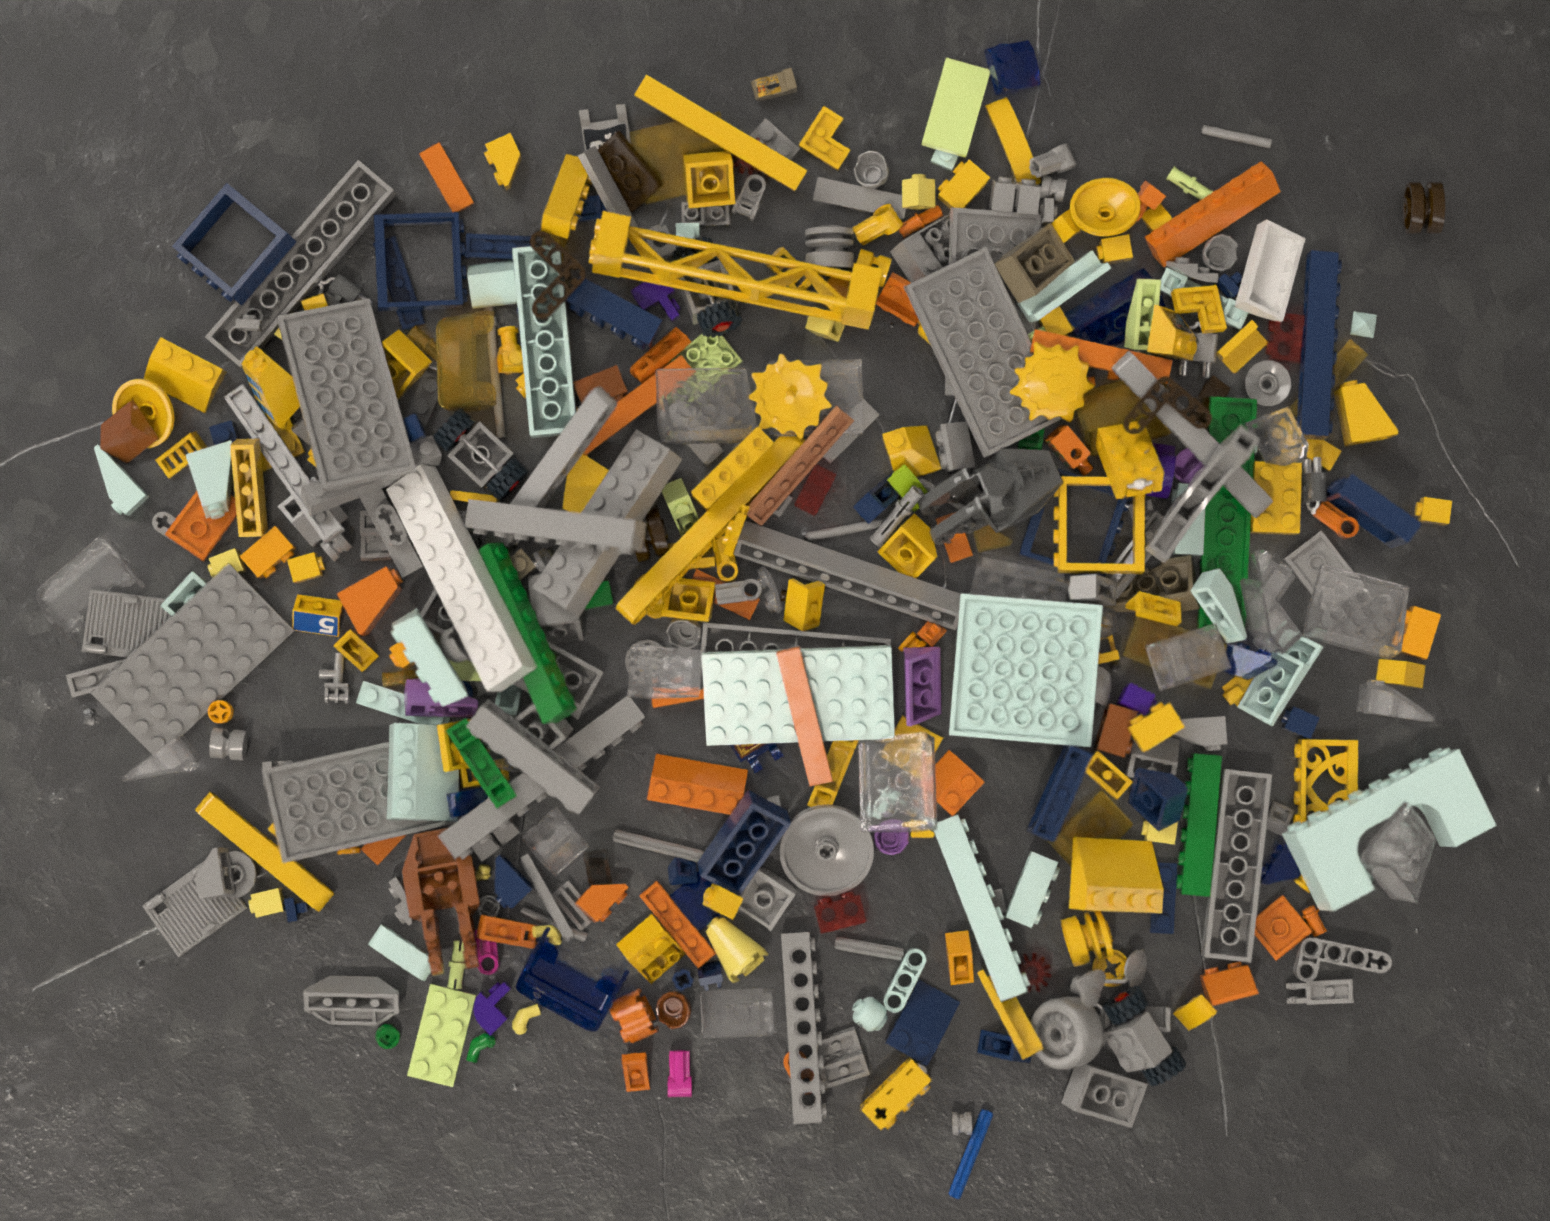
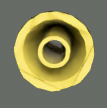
(734, 948)

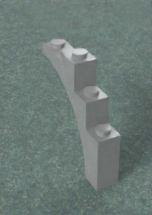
(1201, 489)

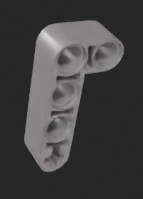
(1343, 957)

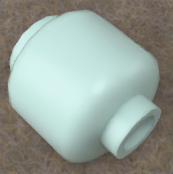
(869, 1014)

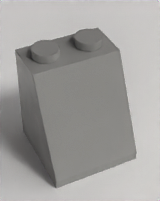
(556, 622)

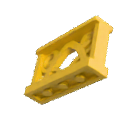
(731, 468)
(1347, 760)

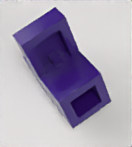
(649, 295)
(1167, 459)
(486, 1011)

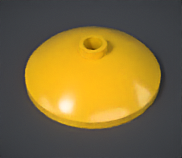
(1105, 198)
(148, 396)

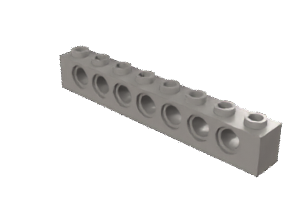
(790, 944)

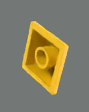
(913, 448)
(910, 548)

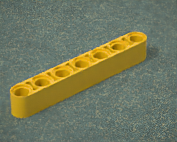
(264, 851)

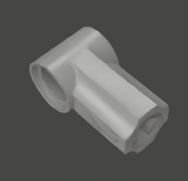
(1056, 160)
(734, 592)

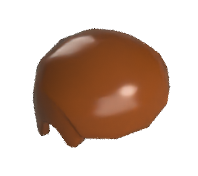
(673, 1009)

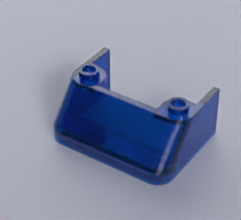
(565, 989)

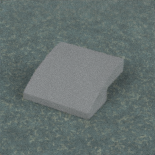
(371, 543)
(842, 1058)

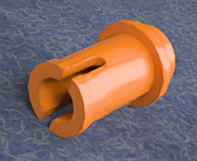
(1314, 920)

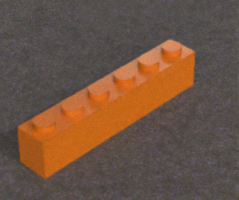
(1212, 213)

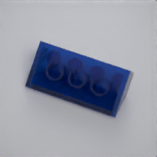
(1105, 314)

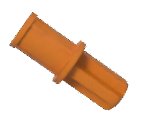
(919, 221)

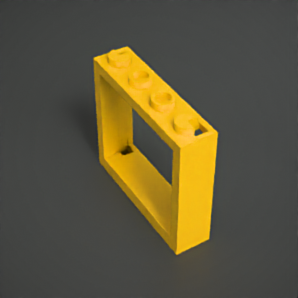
(1060, 534)

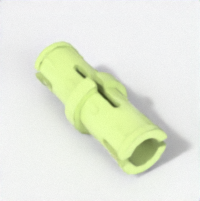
(1189, 184)
(457, 966)

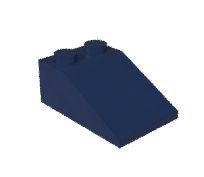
(922, 1022)

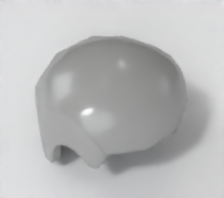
(871, 169)
(1220, 253)
(684, 633)
(453, 647)

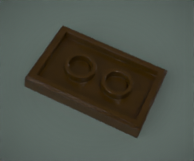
(629, 171)

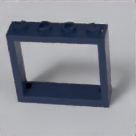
(458, 250)
(262, 265)
(1372, 511)
(1108, 545)
(1059, 793)

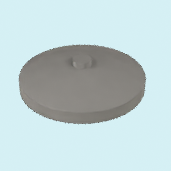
(826, 850)

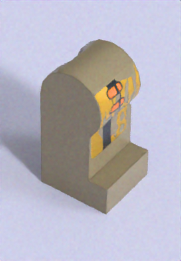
(774, 85)

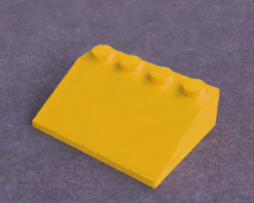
(1115, 876)

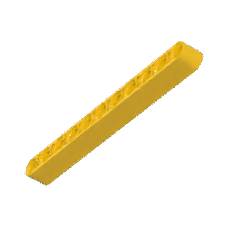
(705, 531)

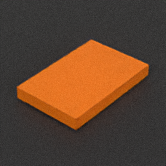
(197, 533)

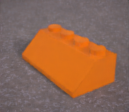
(696, 784)

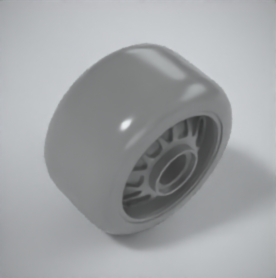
(1067, 1032)

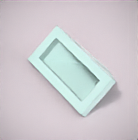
(510, 700)

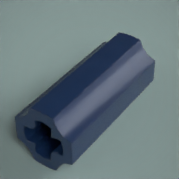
(676, 978)

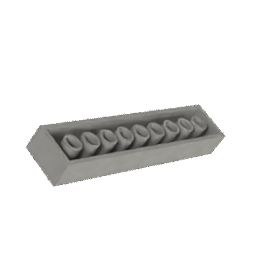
(319, 247)

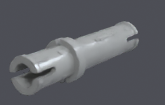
(913, 497)

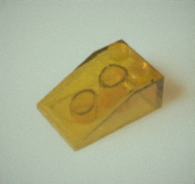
(1094, 820)

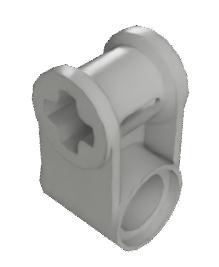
(749, 198)

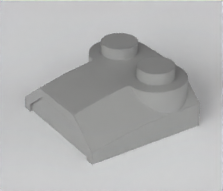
(766, 897)

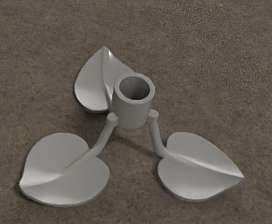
(1091, 984)

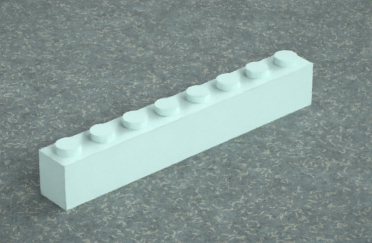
(979, 908)

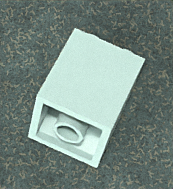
(213, 478)

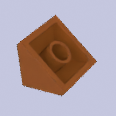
(127, 433)

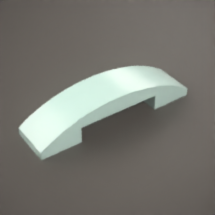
(1172, 280)

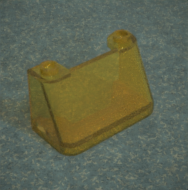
(458, 362)

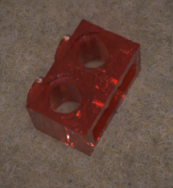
(1291, 339)
(815, 490)
(841, 919)

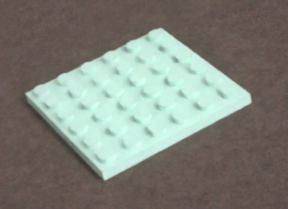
(1025, 670)

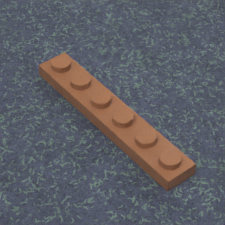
(799, 465)

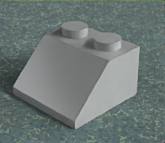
(550, 734)

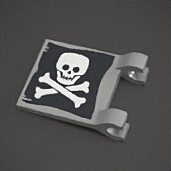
(599, 132)

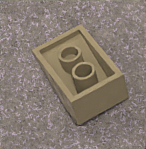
(1034, 263)

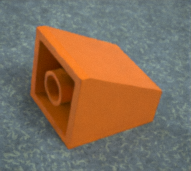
(371, 598)

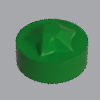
(387, 1036)

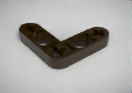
(563, 271)
(1170, 399)

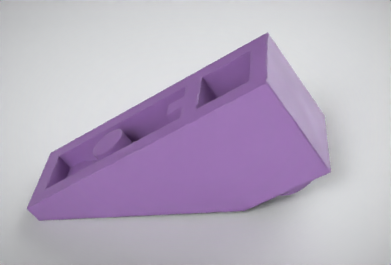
(419, 702)

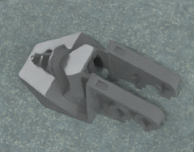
(1015, 488)

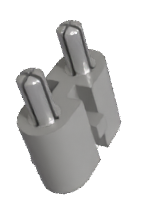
(1205, 352)

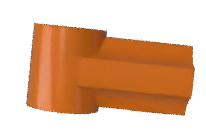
(1333, 519)

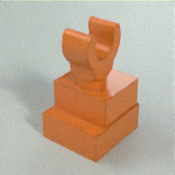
(1149, 197)
(931, 633)

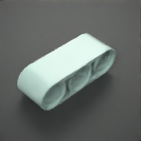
(401, 952)
(904, 991)

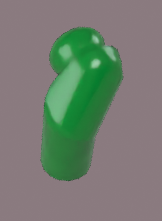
(478, 1044)

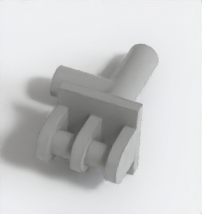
(337, 685)

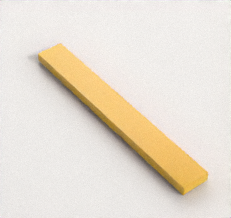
(720, 133)

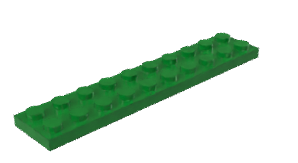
(1226, 520)

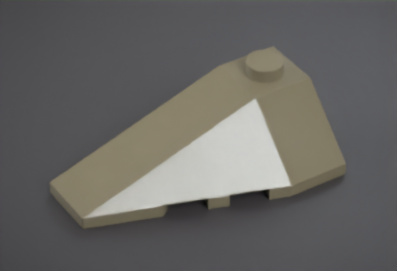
(1170, 580)

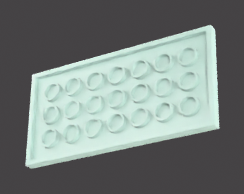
(750, 704)

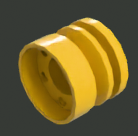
(1087, 937)

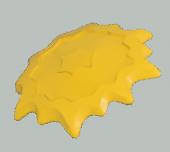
(1052, 382)
(789, 396)

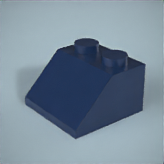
(1157, 797)
(510, 883)

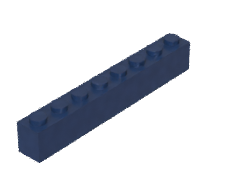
(1318, 344)

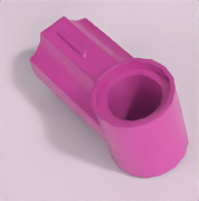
(485, 950)
(679, 1080)

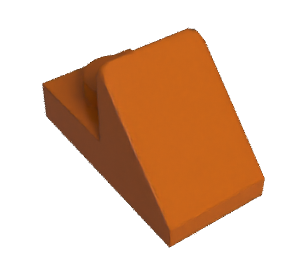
(636, 1072)

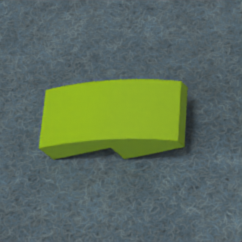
(902, 482)

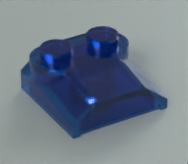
(1012, 67)
(690, 899)

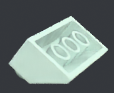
(427, 654)

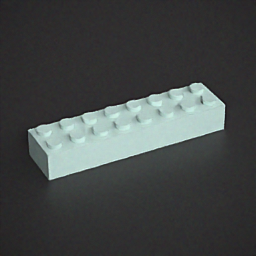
(544, 345)

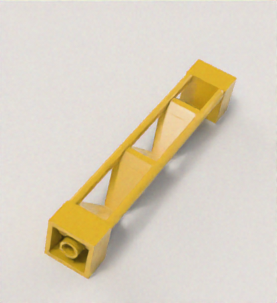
(609, 250)

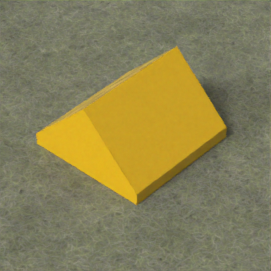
(690, 600)

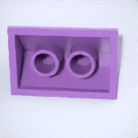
(922, 684)

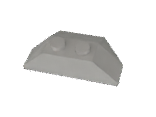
(351, 1000)

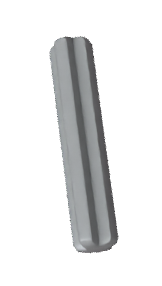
(869, 948)

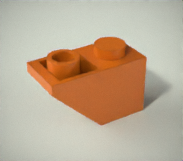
(599, 898)

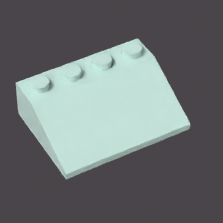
(416, 775)

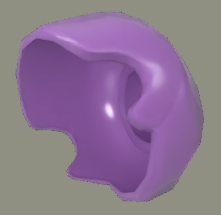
(1186, 466)
(891, 842)

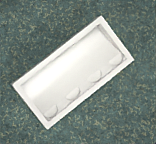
(1270, 271)

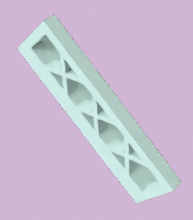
(1064, 286)

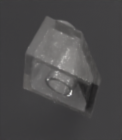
(1279, 437)

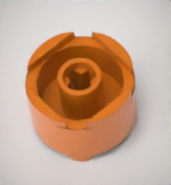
(634, 1016)

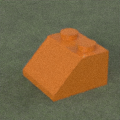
(954, 783)
(1228, 983)

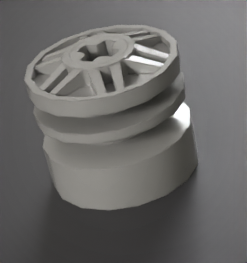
(829, 246)

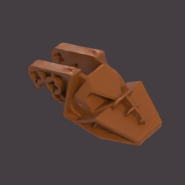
(440, 882)

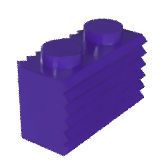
(1136, 699)

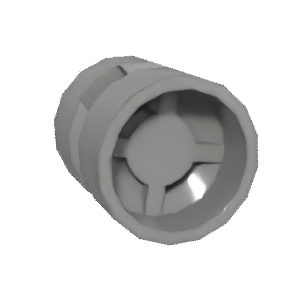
(228, 744)

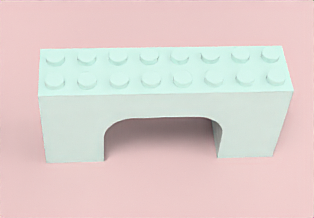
(1329, 840)

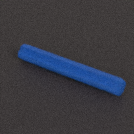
(970, 1154)

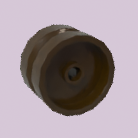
(1424, 208)
(654, 534)

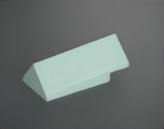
(1274, 688)

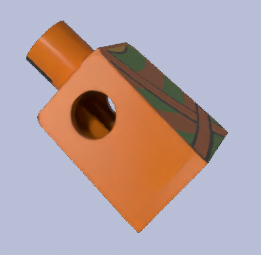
(1062, 442)

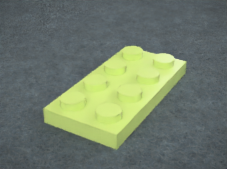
(441, 1035)

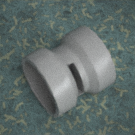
(1053, 188)
(336, 547)

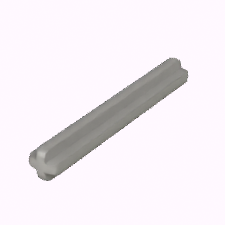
(657, 845)

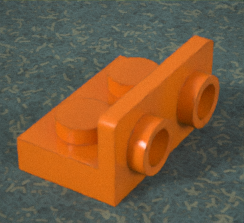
(895, 300)

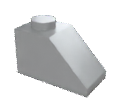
(215, 875)

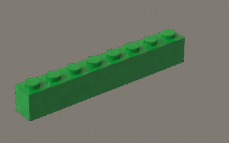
(546, 681)

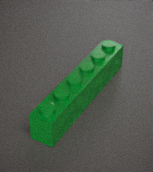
(1200, 824)

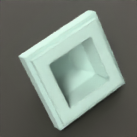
(1363, 324)

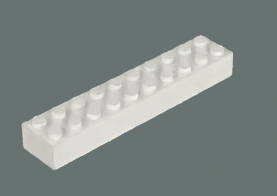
(461, 578)

